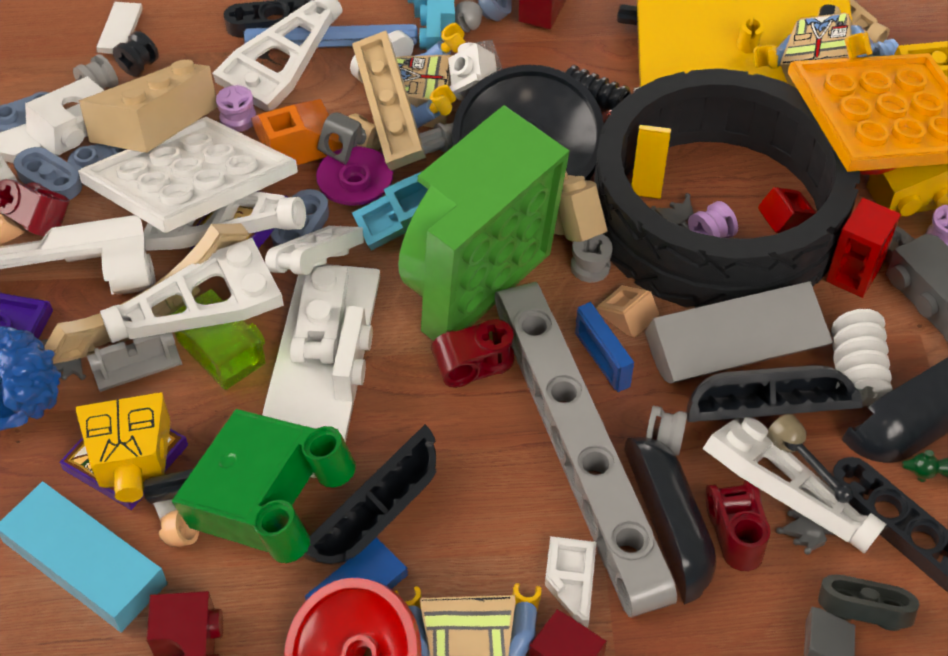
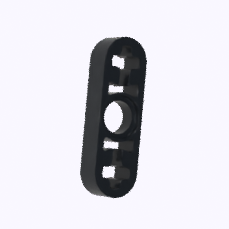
(245, 15)

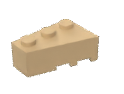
(150, 107)

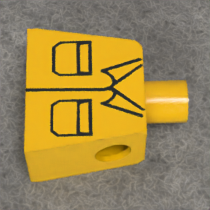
(126, 442)

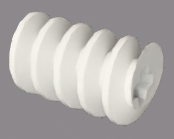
(862, 352)

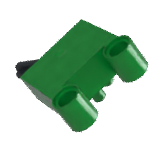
(252, 479)

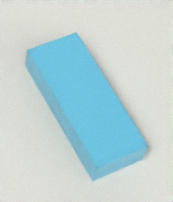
(82, 556)

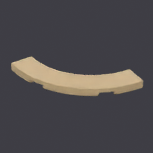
(80, 337)

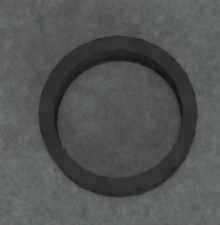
(734, 111)

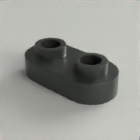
(868, 602)

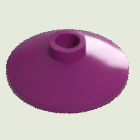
(358, 180)

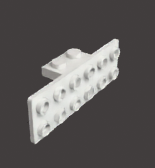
(320, 392)

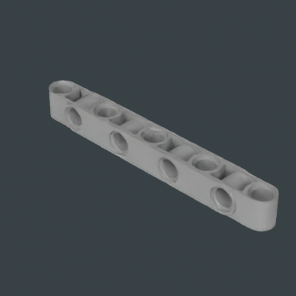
(584, 446)

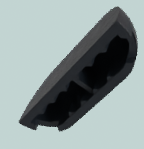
(772, 393)
(904, 418)
(376, 502)
(674, 515)

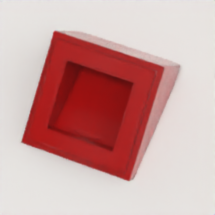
(785, 209)

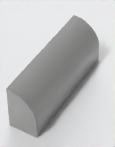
(737, 332)

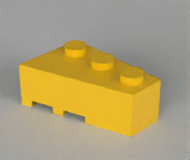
(911, 188)

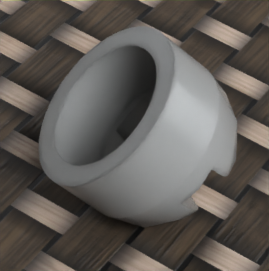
(468, 15)

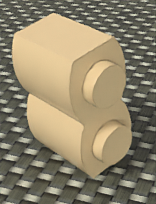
(579, 210)

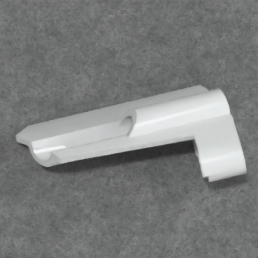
(116, 240)

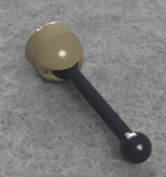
(789, 435)

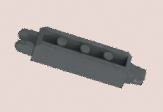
(921, 273)

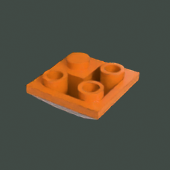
(295, 130)

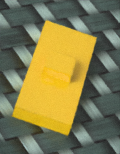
(650, 161)

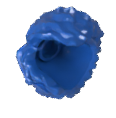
(26, 378)

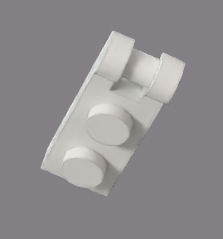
(313, 249)
(320, 315)

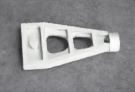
(266, 85)
(268, 213)
(244, 273)
(746, 442)

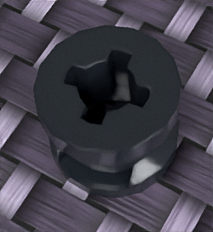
(135, 53)

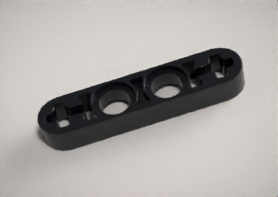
(898, 529)

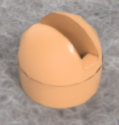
(171, 527)

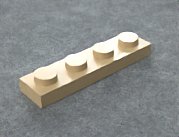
(388, 101)

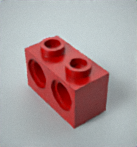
(862, 247)

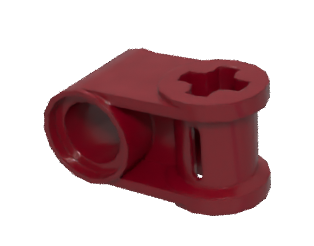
(32, 205)
(470, 355)
(738, 515)

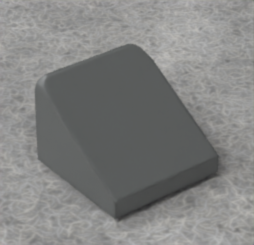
(828, 635)

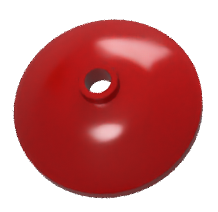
(351, 618)

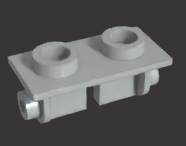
(127, 363)

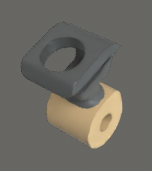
(352, 132)

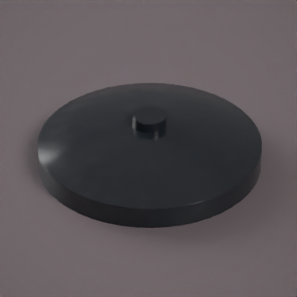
(545, 99)

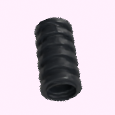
(606, 94)

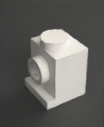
(469, 67)

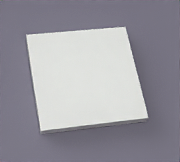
(188, 174)

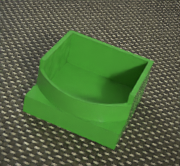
(482, 220)

